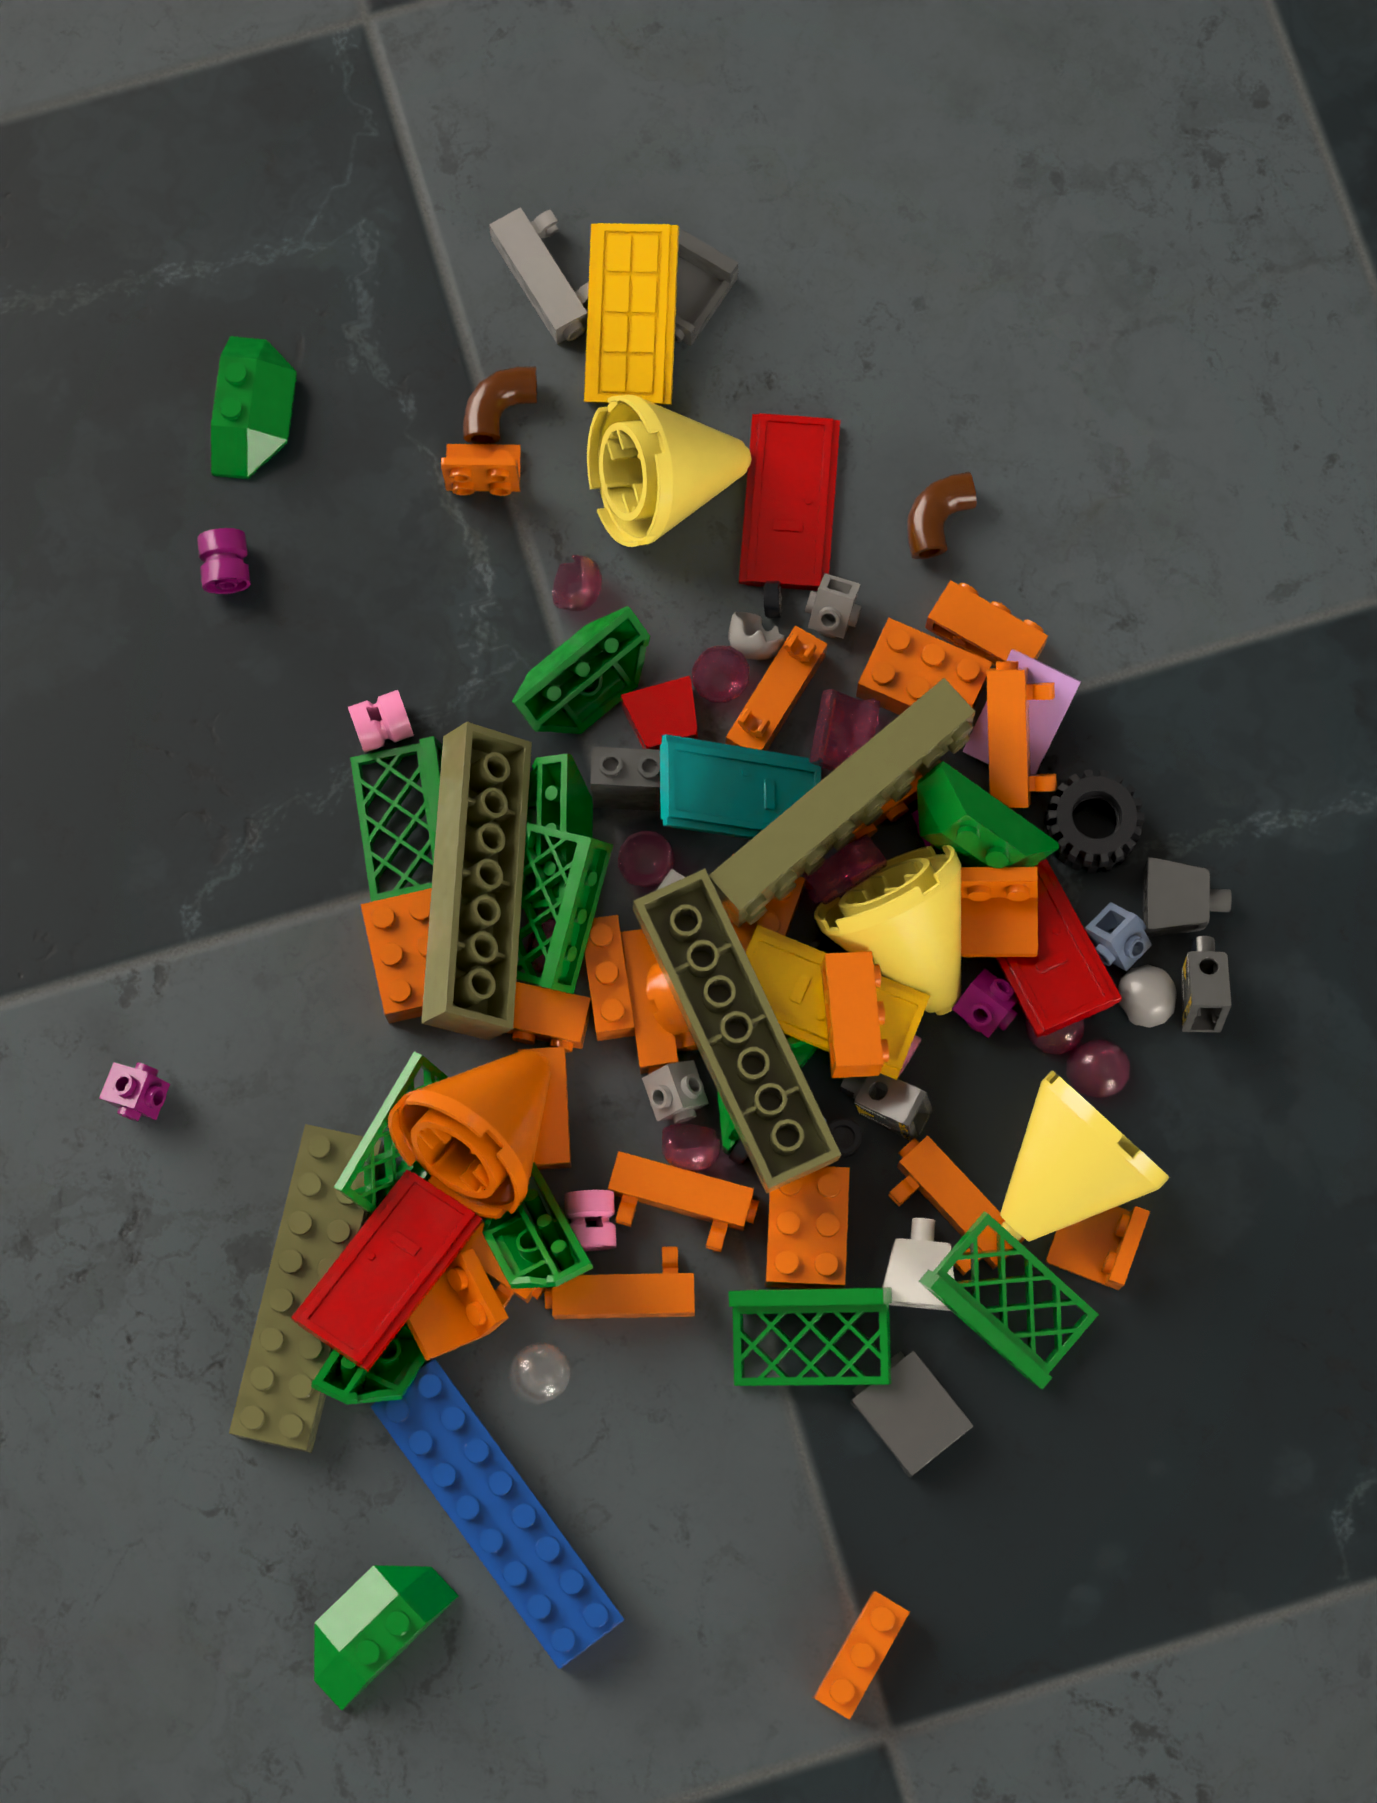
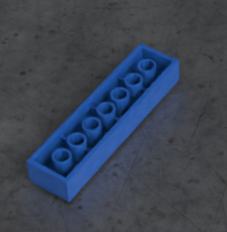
(499, 1515)

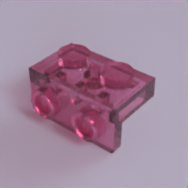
(842, 728)
(844, 870)

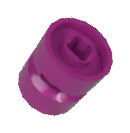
(223, 558)

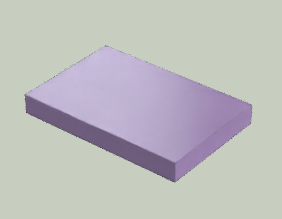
(1044, 715)

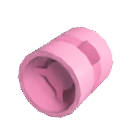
(380, 721)
(592, 1206)

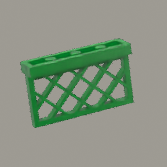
(429, 761)
(572, 913)
(364, 1158)
(811, 1301)
(996, 1331)

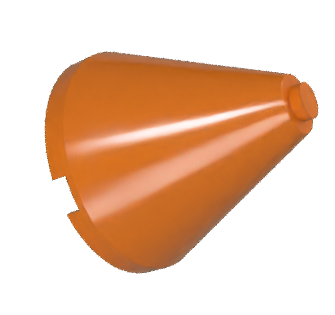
(477, 1131)

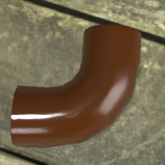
(492, 397)
(932, 508)

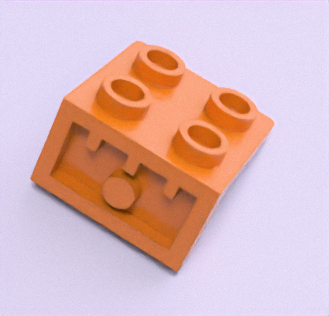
(482, 468)
(999, 912)
(1100, 1245)
(457, 1308)

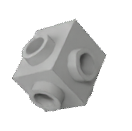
(833, 606)
(675, 1092)

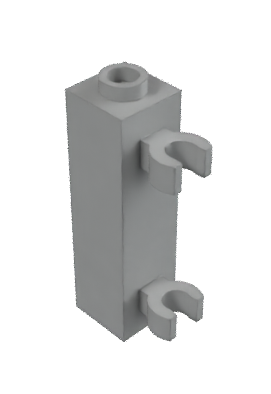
(538, 273)

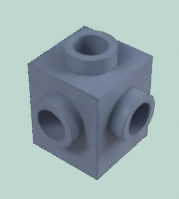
(1118, 936)

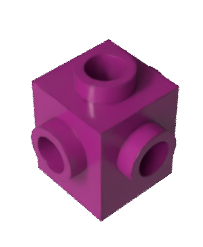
(987, 1004)
(135, 1091)

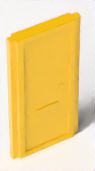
(631, 312)
(794, 989)

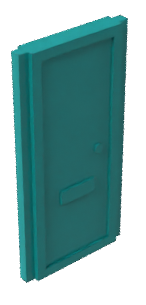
(728, 786)

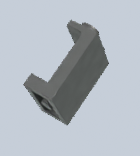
(702, 284)
(625, 778)
(911, 1413)

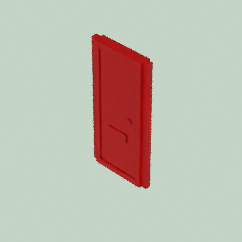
(789, 501)
(1067, 975)
(387, 1270)

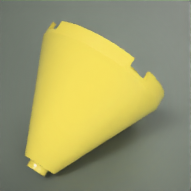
(656, 467)
(908, 922)
(1072, 1165)

